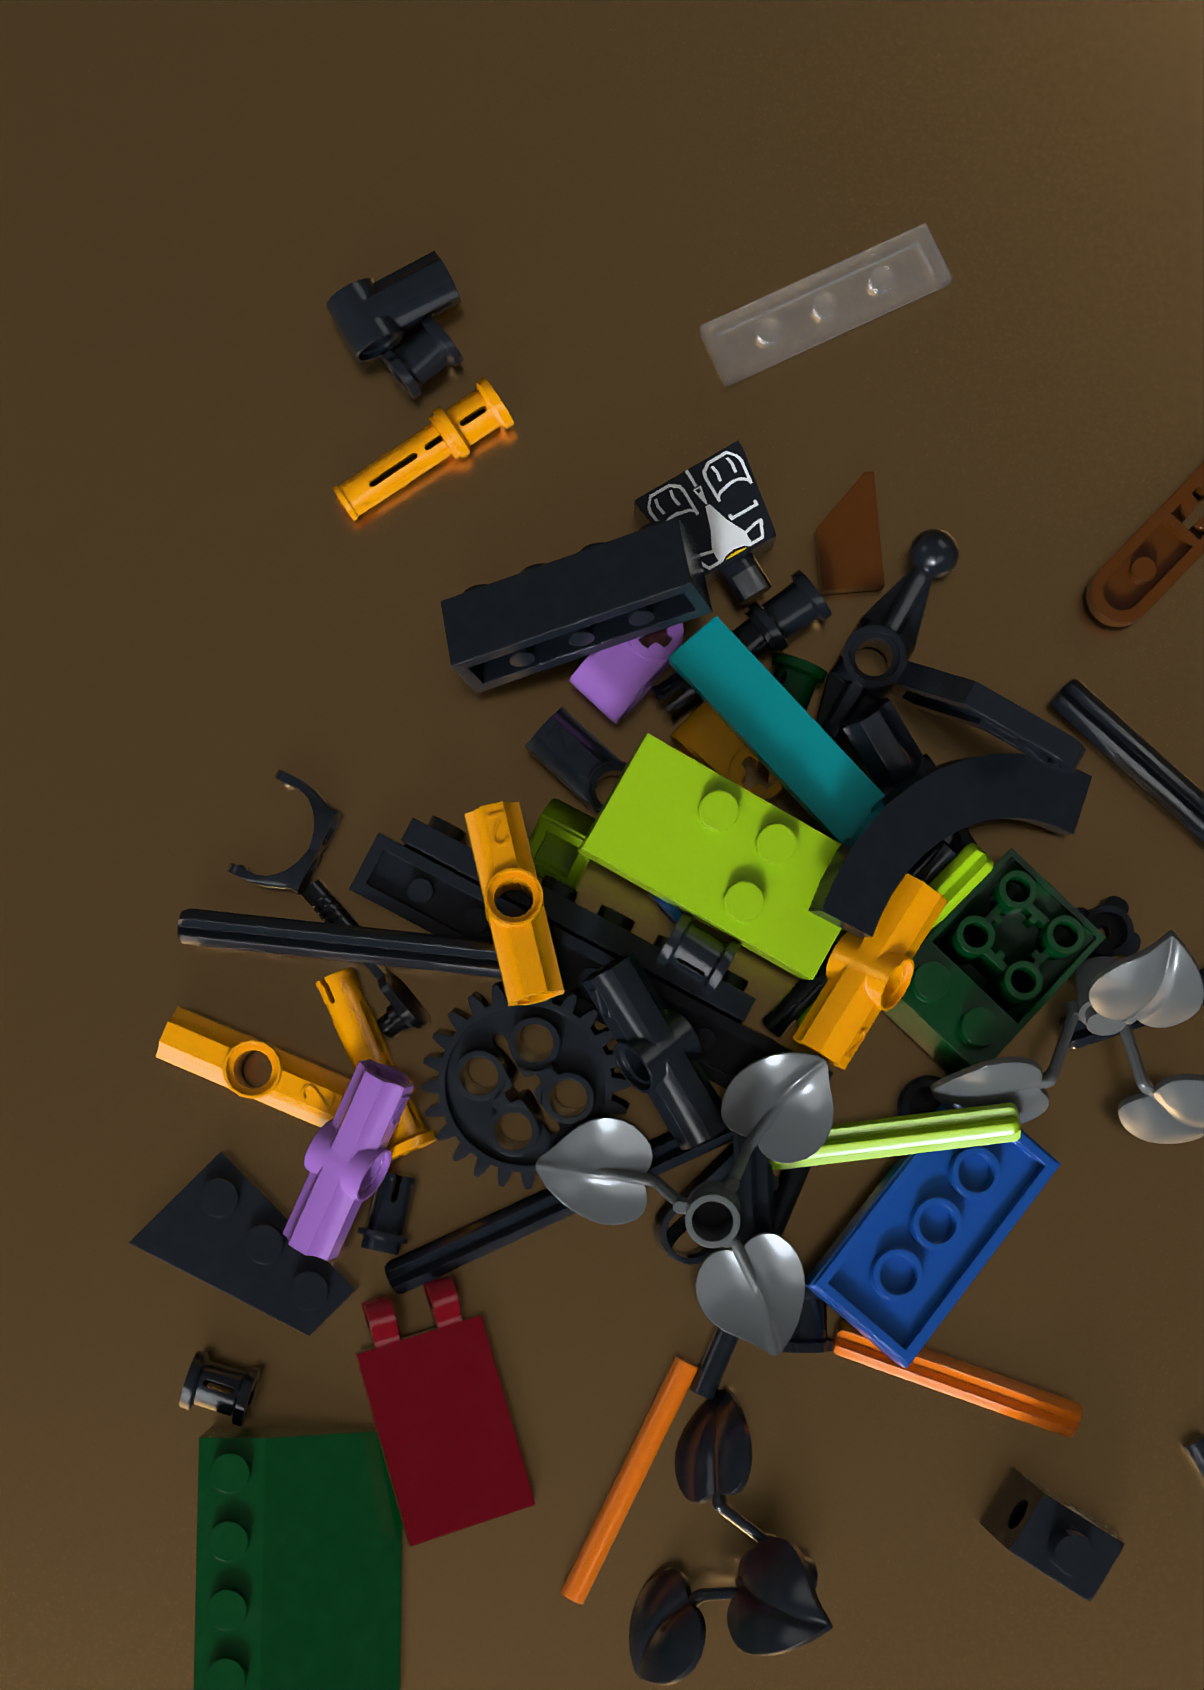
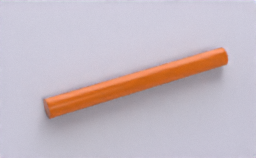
(629, 1480)

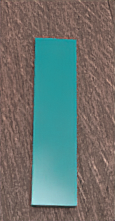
(776, 729)

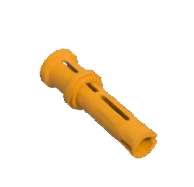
(359, 496)
(364, 1041)

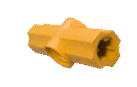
(521, 942)
(869, 973)
(218, 1055)

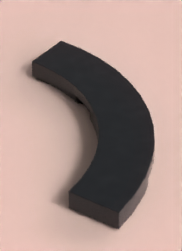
(928, 811)

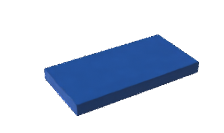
(927, 1239)

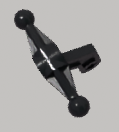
(893, 629)

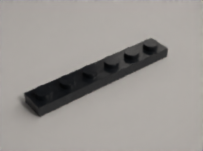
(605, 929)

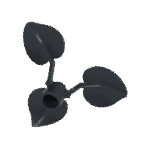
(775, 1588)

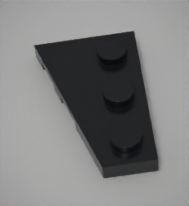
(234, 1240)

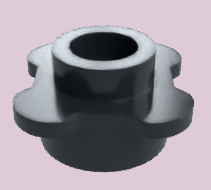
(1114, 916)

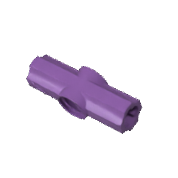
(348, 1159)

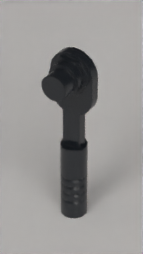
(404, 1008)

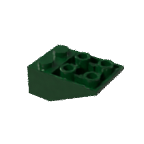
(992, 965)

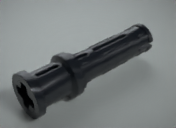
(766, 629)

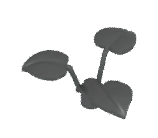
(1152, 986)
(743, 1289)

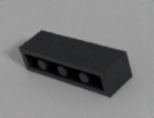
(576, 605)

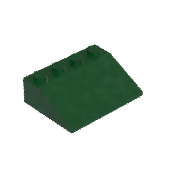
(296, 1561)

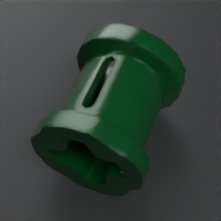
(798, 676)

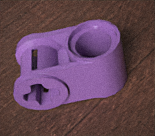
(624, 673)

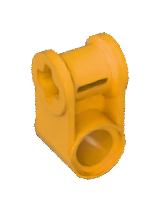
(714, 744)

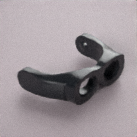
(301, 873)

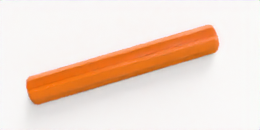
(966, 1383)

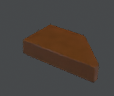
(850, 542)

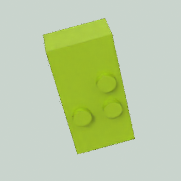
(716, 855)

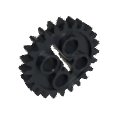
(476, 1110)

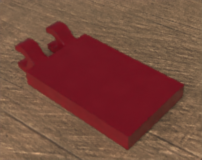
(441, 1418)

